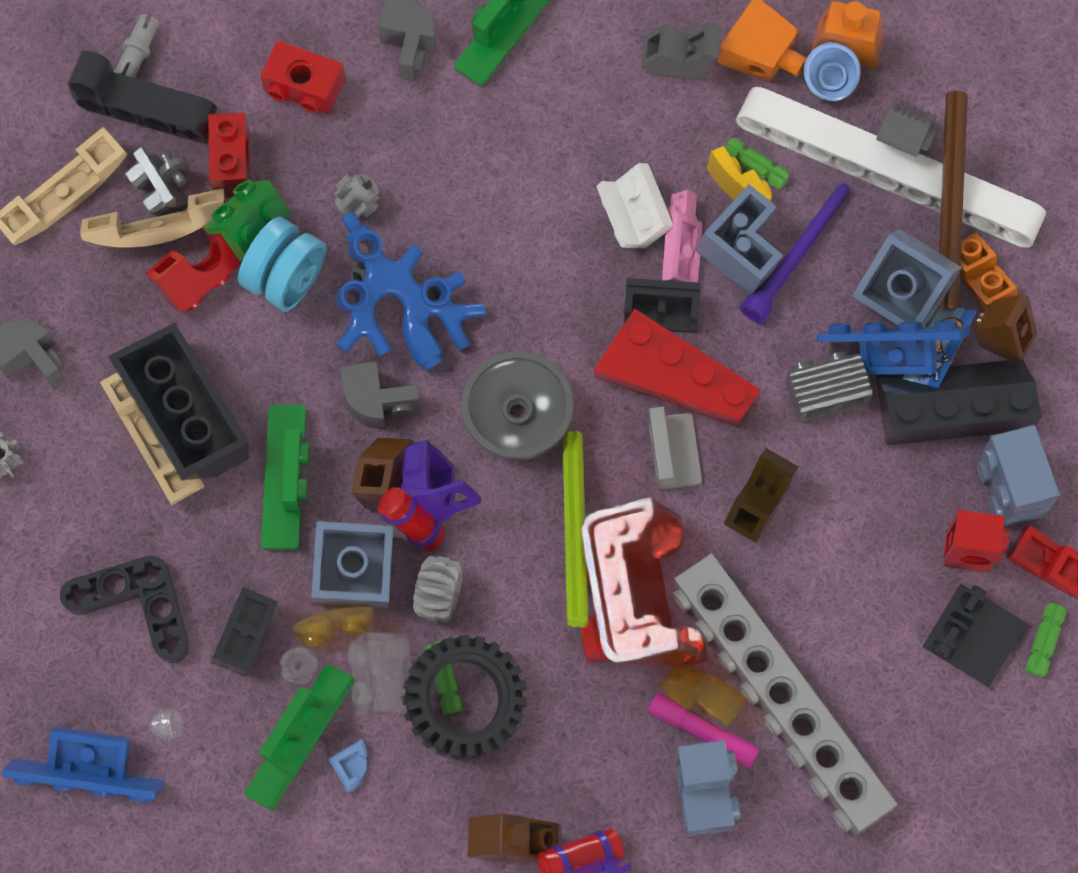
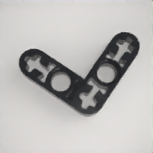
(148, 594)

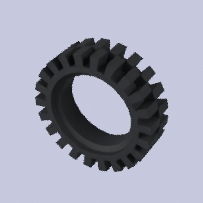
(508, 687)

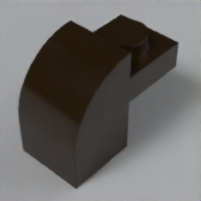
(761, 495)

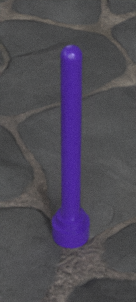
(758, 305)

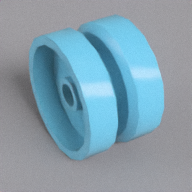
(282, 264)

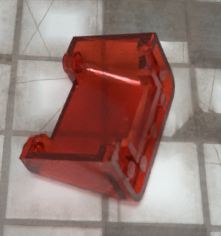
(628, 585)

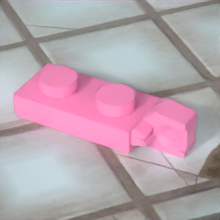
(680, 258)

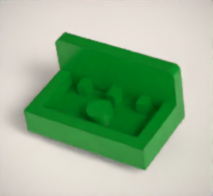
(247, 214)

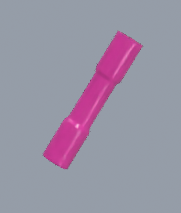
(681, 718)

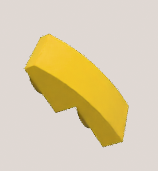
(729, 177)

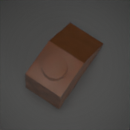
(1007, 327)

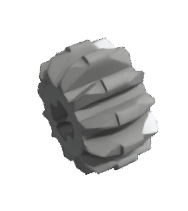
(437, 589)

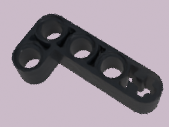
(138, 101)

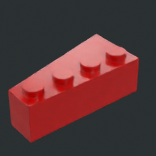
(670, 369)

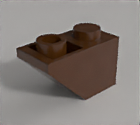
(379, 470)
(509, 838)

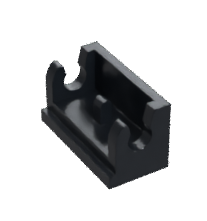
(665, 302)
(244, 631)

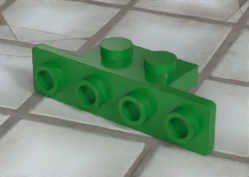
(495, 34)
(284, 477)
(296, 735)

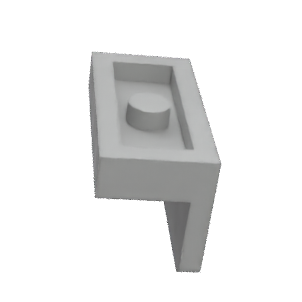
(674, 449)

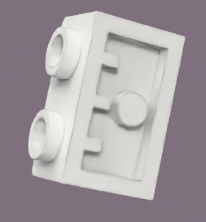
(635, 207)

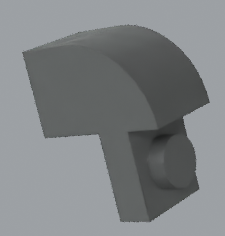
(412, 28)
(681, 54)
(26, 343)
(371, 403)

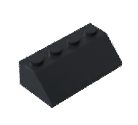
(967, 404)
(181, 405)

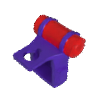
(425, 496)
(589, 854)

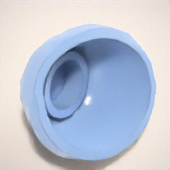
(832, 71)

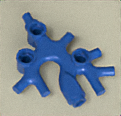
(396, 279)

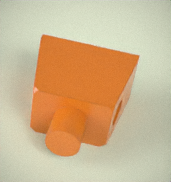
(854, 27)
(761, 44)

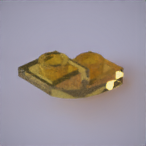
(322, 627)
(692, 686)

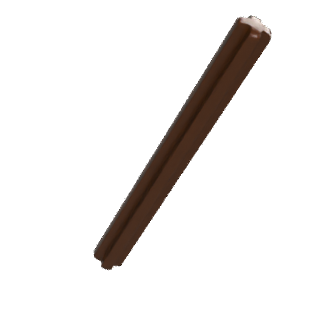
(953, 188)

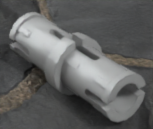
(137, 47)

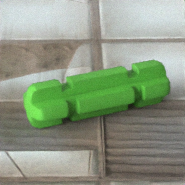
(763, 166)
(1045, 640)
(447, 689)

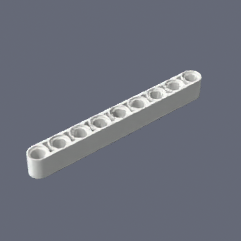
(870, 160)

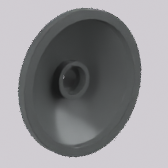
(514, 382)

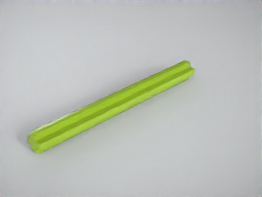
(574, 518)

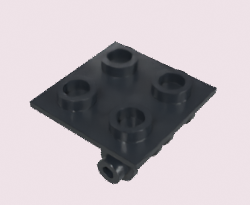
(974, 634)

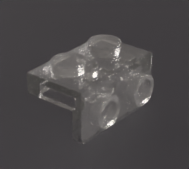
(379, 672)

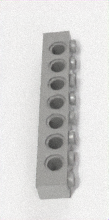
(710, 579)

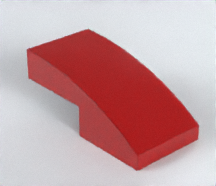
(1046, 560)

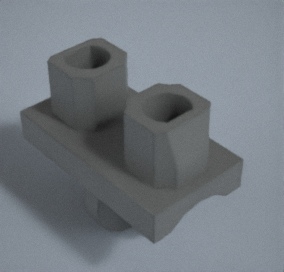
(151, 170)

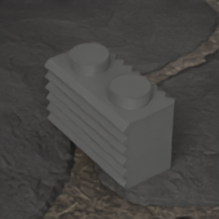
(908, 128)
(828, 386)

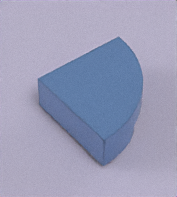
(351, 765)

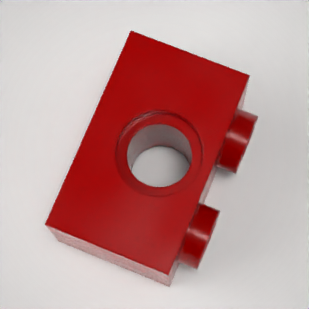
(290, 63)
(228, 151)
(975, 541)

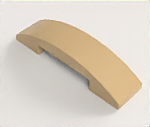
(64, 190)
(109, 231)
(147, 443)

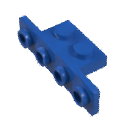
(896, 350)
(86, 762)

